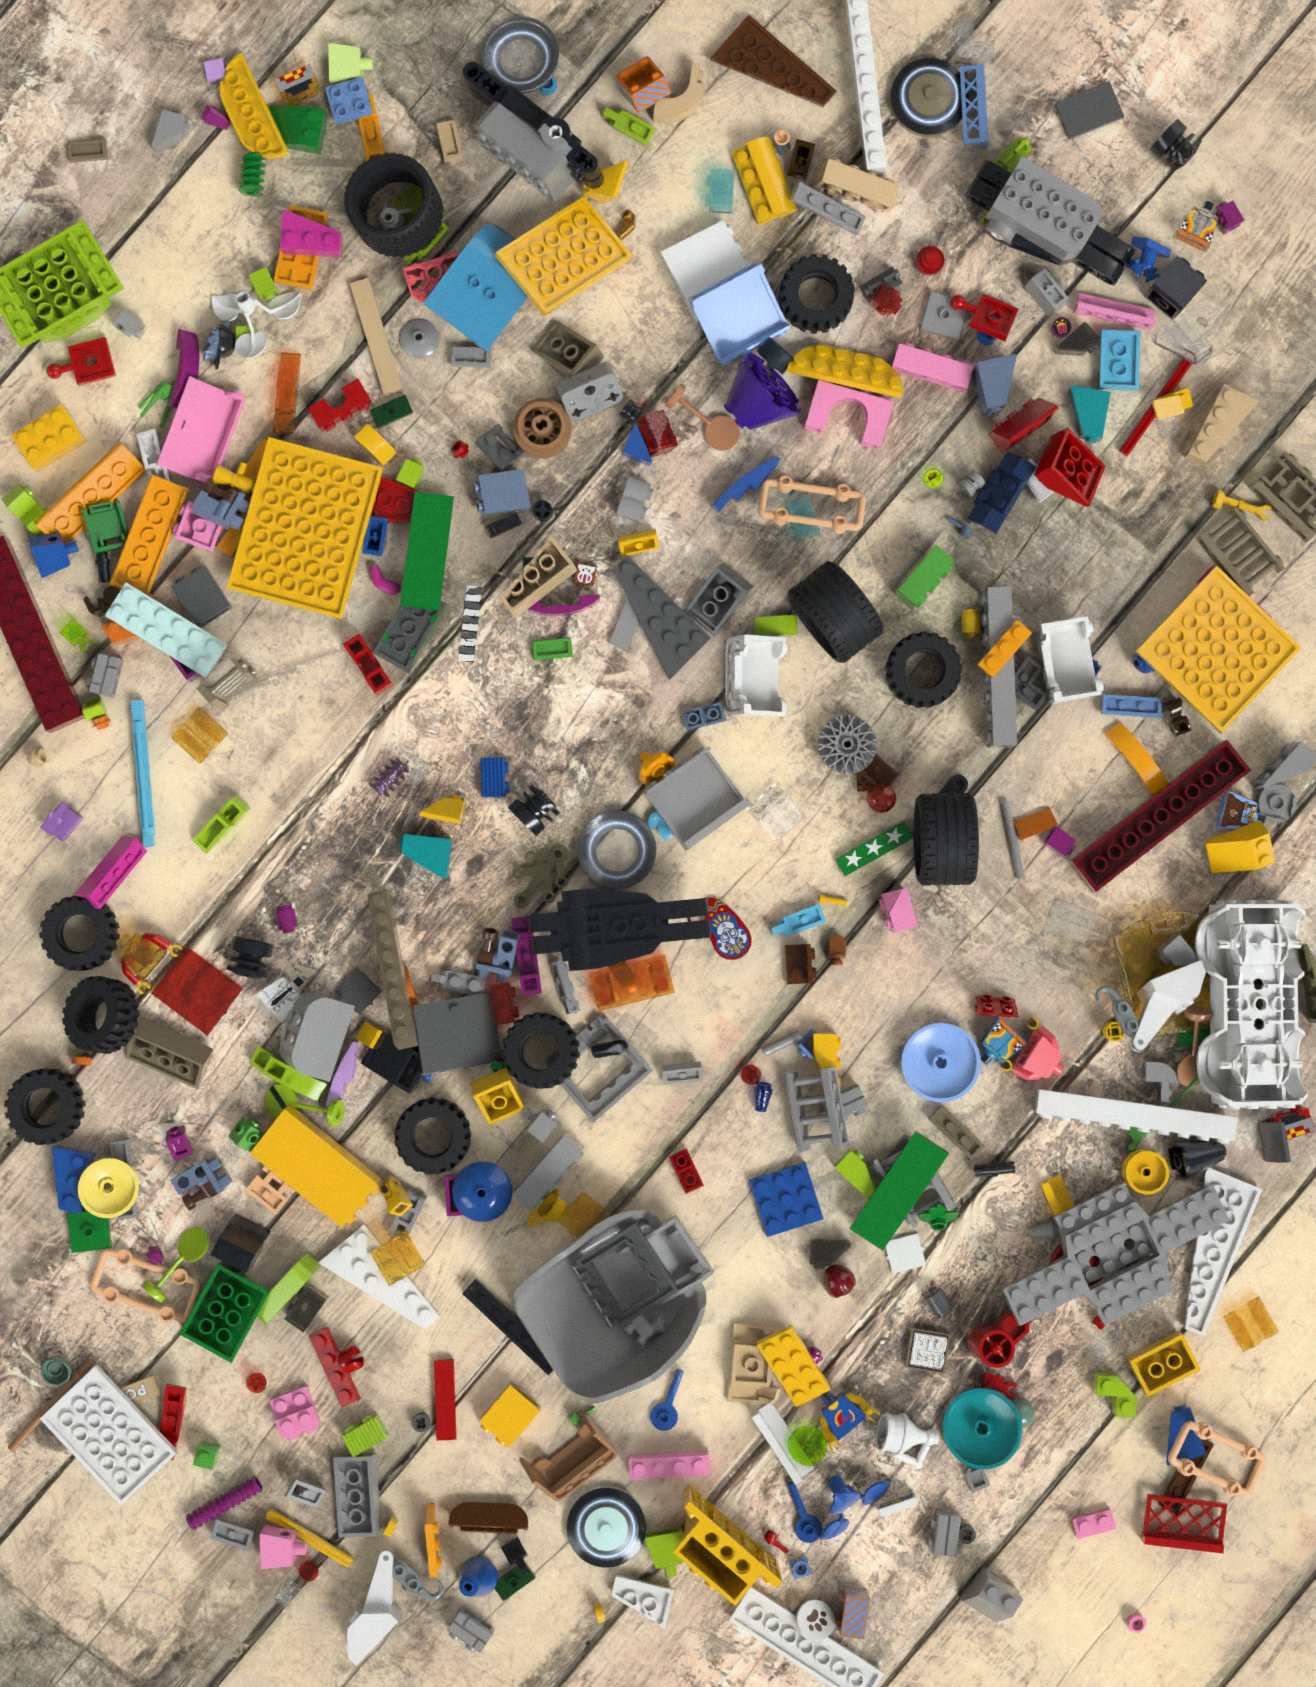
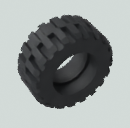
(816, 268)
(942, 651)
(53, 934)
(82, 1010)
(514, 1050)
(19, 1113)
(406, 1142)

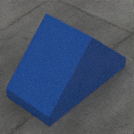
(636, 448)
(375, 536)

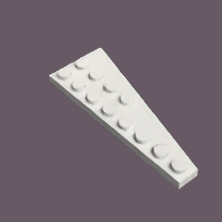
(1218, 1248)

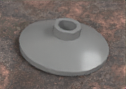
(423, 347)

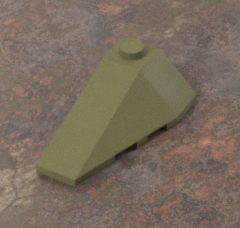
(1308, 965)

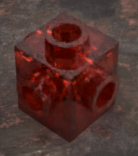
(892, 295)

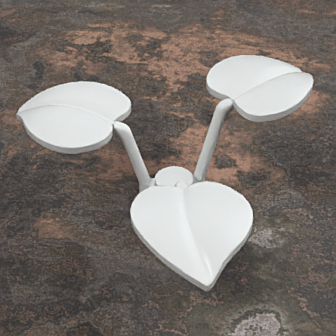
(229, 305)

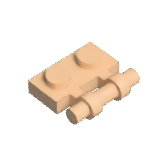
(267, 1194)

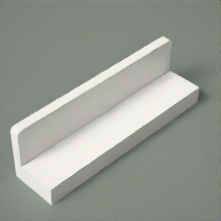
(777, 1435)

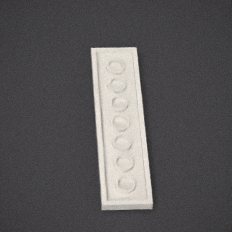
(823, 1659)

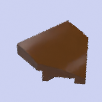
(875, 773)

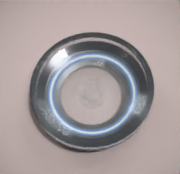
(521, 53)
(616, 849)

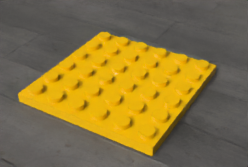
(1218, 649)

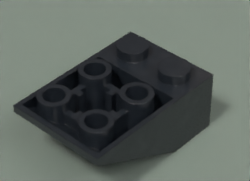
(394, 1065)

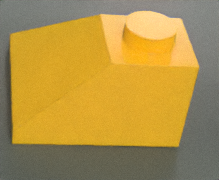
(612, 181)
(446, 810)

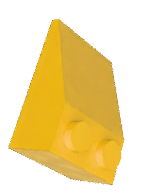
(1240, 849)

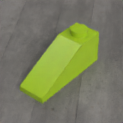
(856, 1172)

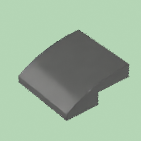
(1274, 1142)

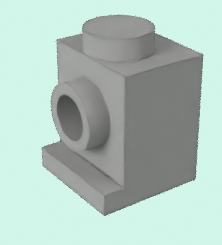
(130, 324)

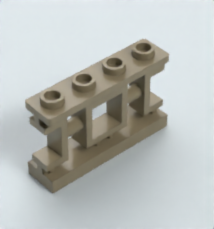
(1281, 504)

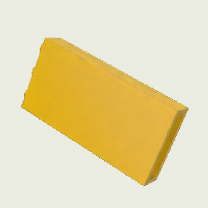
(316, 1166)

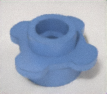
(805, 1571)

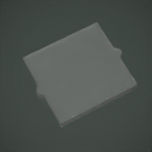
(368, 610)

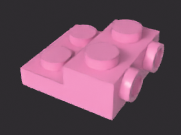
(196, 530)
(295, 1413)

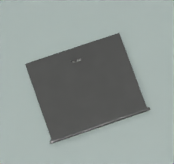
(457, 1035)

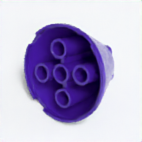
(760, 395)

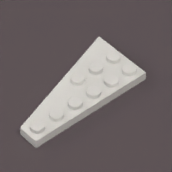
(356, 1265)

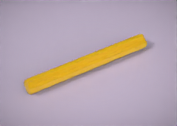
(310, 1538)

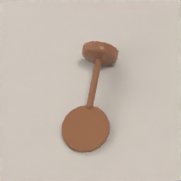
(720, 431)
(1187, 1068)

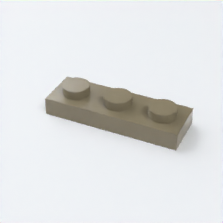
(956, 1132)

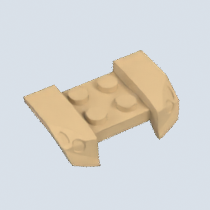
(749, 1369)

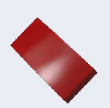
(686, 1171)

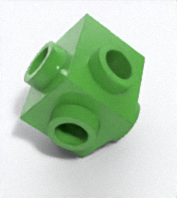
(246, 1134)

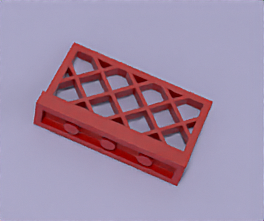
(1179, 1540)

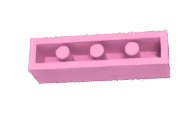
(932, 367)
(669, 1465)

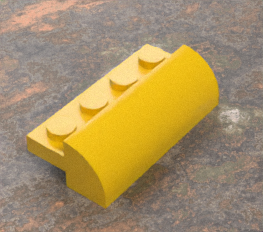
(764, 180)

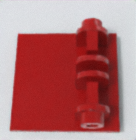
(996, 1006)

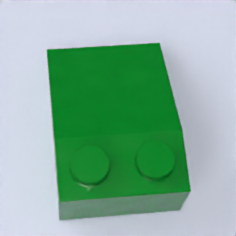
(301, 127)

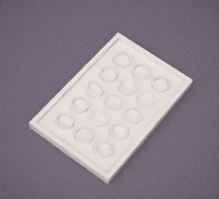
(109, 1435)

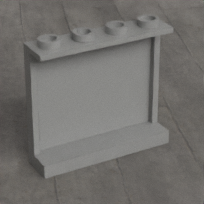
(695, 798)

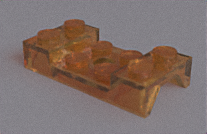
(652, 979)

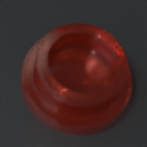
(308, 1571)

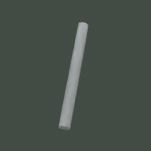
(1012, 839)

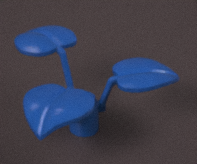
(843, 1499)

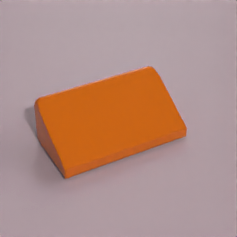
(1035, 824)

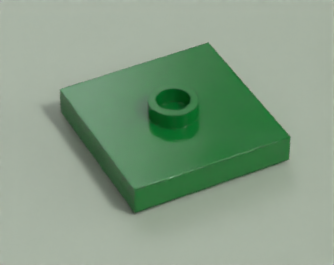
(88, 1232)

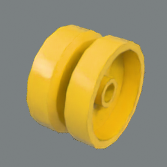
(1155, 1177)

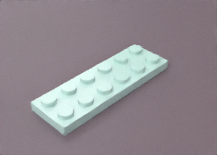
(166, 630)

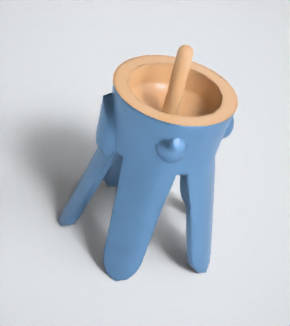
(781, 139)

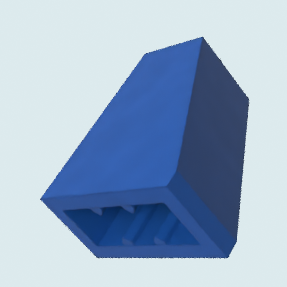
(1192, 1445)

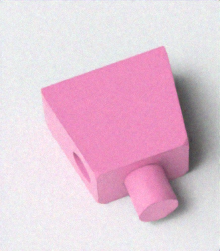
(279, 1547)

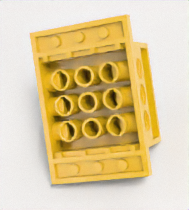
(722, 1551)

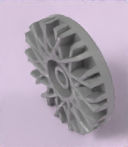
(844, 759)

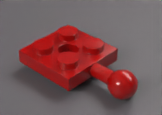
(982, 321)
(79, 355)

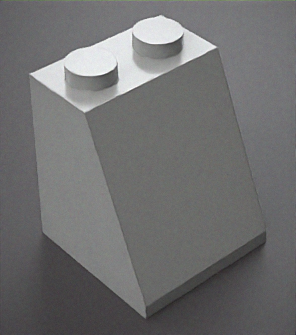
(993, 1596)

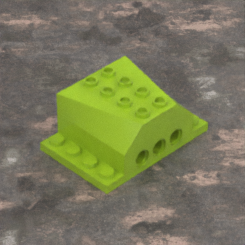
(57, 287)

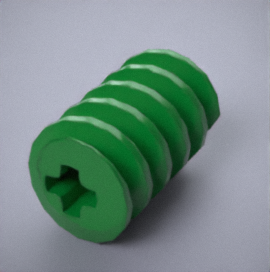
(250, 174)

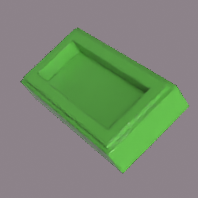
(552, 649)

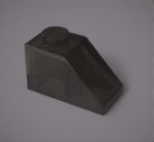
(1079, 342)
(825, 1251)

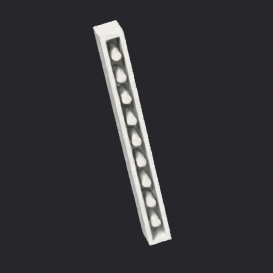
(865, 86)
(1136, 1114)

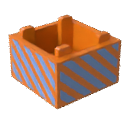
(642, 84)

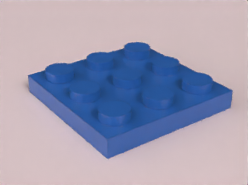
(786, 1199)

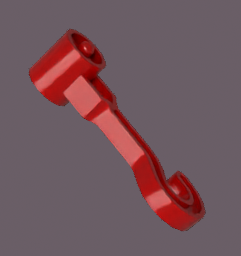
(996, 1342)

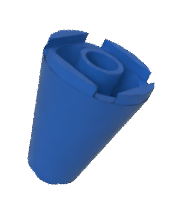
(477, 1577)

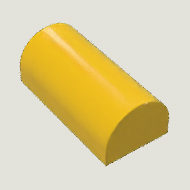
(638, 542)

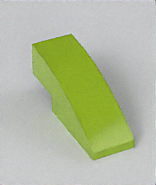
(221, 824)

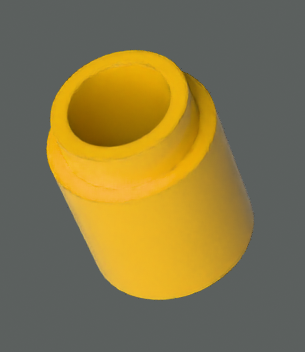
(971, 623)

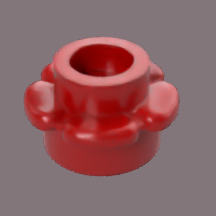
(459, 449)

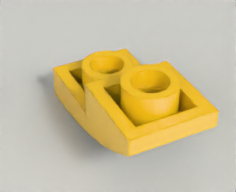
(375, 444)

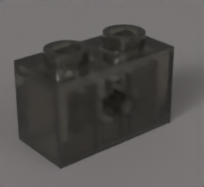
(300, 1318)

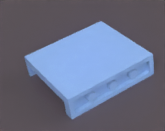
(739, 313)

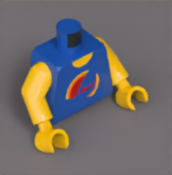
(842, 1415)

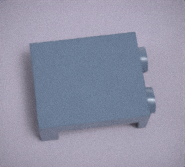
(501, 492)

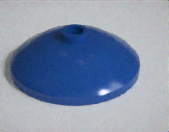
(488, 1178)

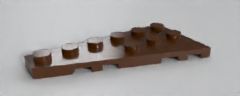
(764, 58)

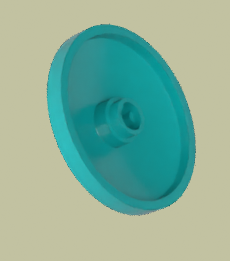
(982, 1428)

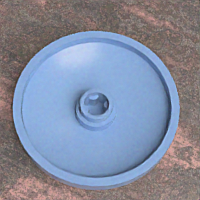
(940, 1062)

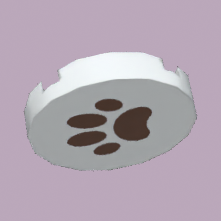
(815, 1620)

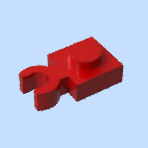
(997, 1383)

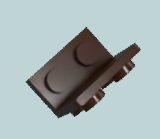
(799, 964)

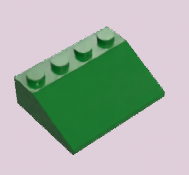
(225, 1311)

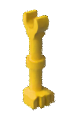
(1220, 499)

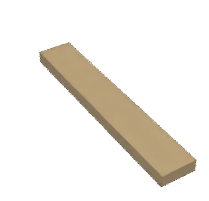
(376, 336)

